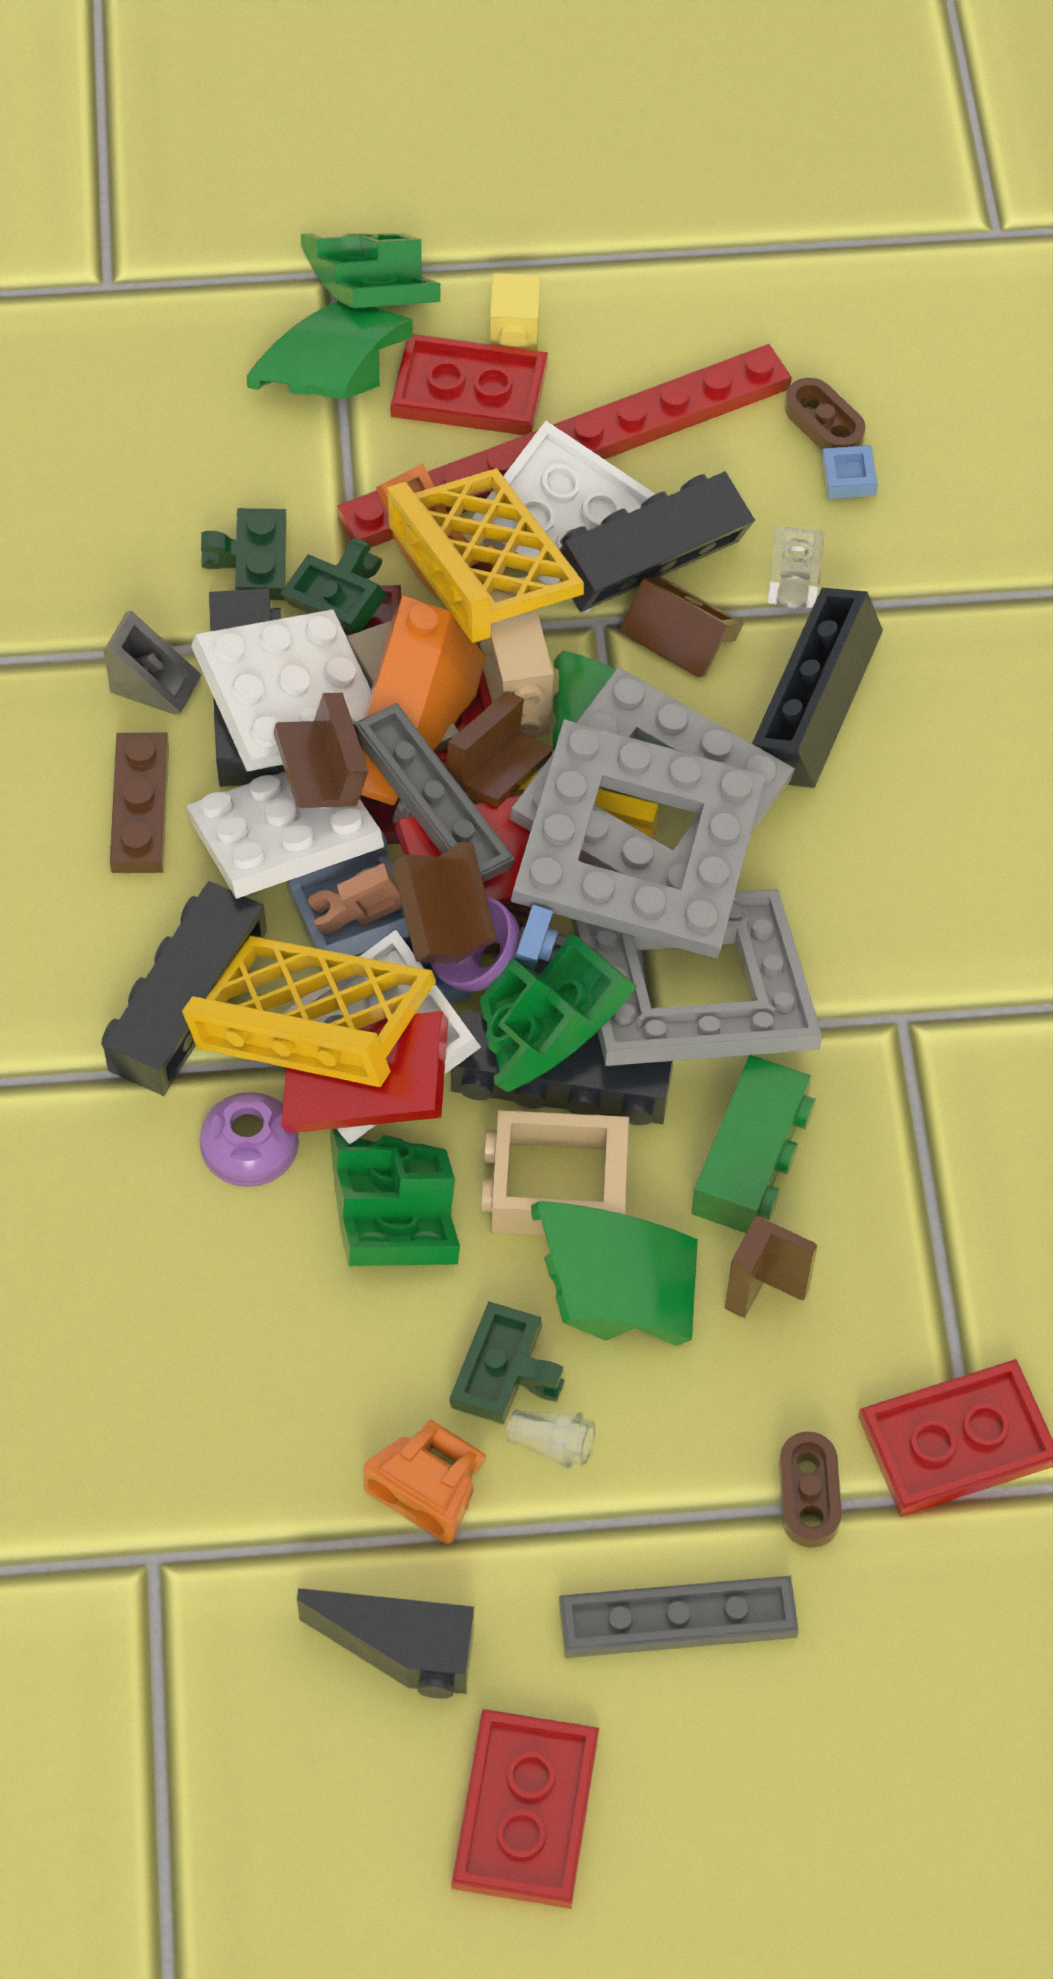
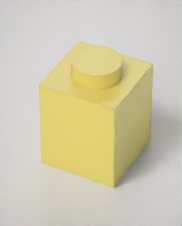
(515, 310)

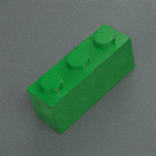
(753, 1145)

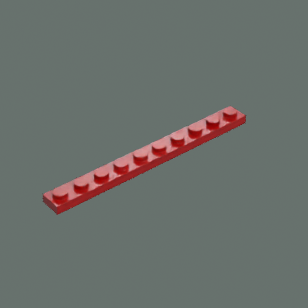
(607, 428)

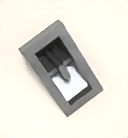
(147, 667)

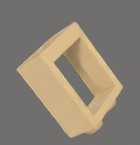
(521, 665)
(513, 1214)

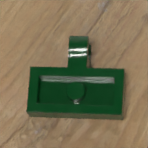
(255, 552)
(342, 587)
(501, 1362)

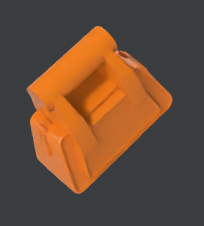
(422, 1484)

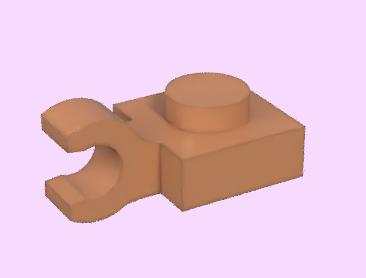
(363, 897)

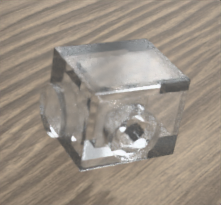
(795, 567)

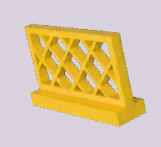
(447, 561)
(294, 1037)

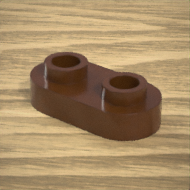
(831, 421)
(810, 1492)

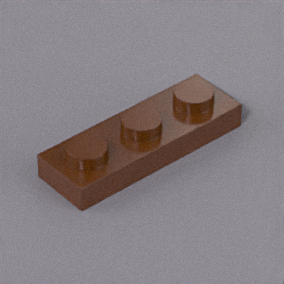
(139, 803)

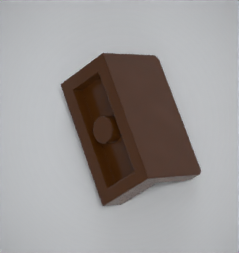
(678, 625)
(493, 754)
(323, 756)
(444, 904)
(770, 1257)

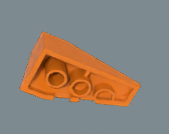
(428, 672)

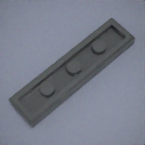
(429, 789)
(678, 1616)

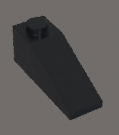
(409, 1640)

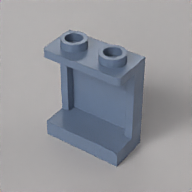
(352, 937)

